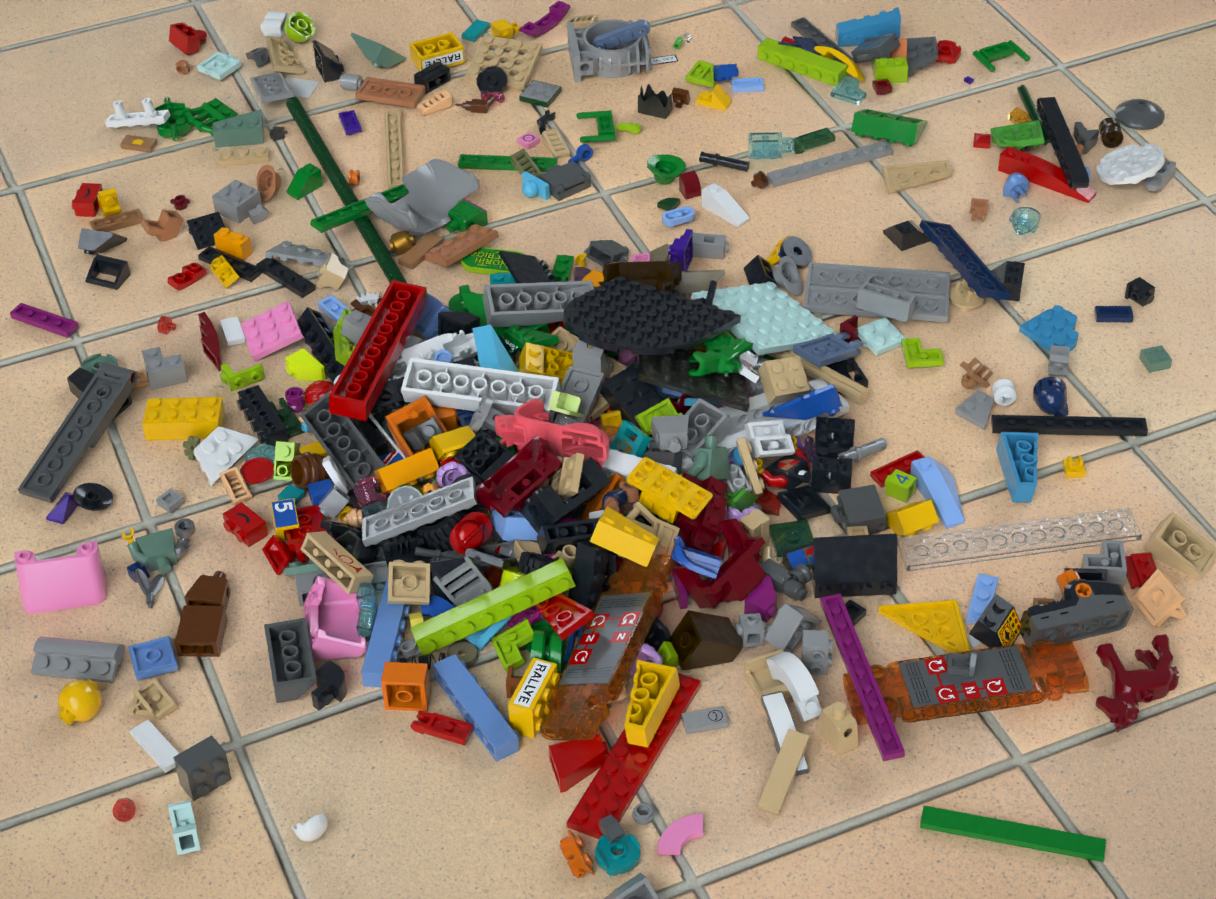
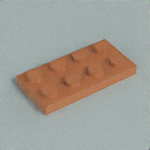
(390, 92)
(461, 245)

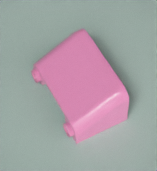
(61, 581)
(332, 622)

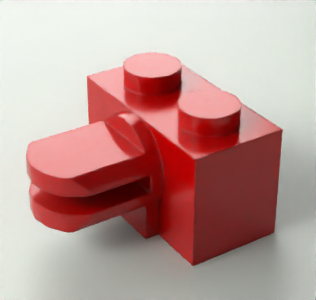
(186, 38)

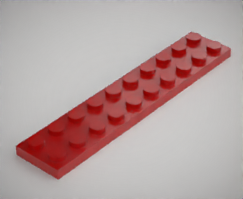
(627, 768)

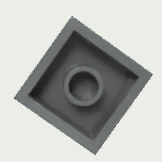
(202, 768)

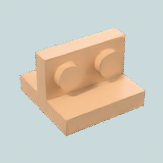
(1160, 599)

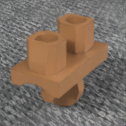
(976, 373)

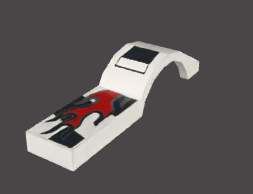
(748, 362)

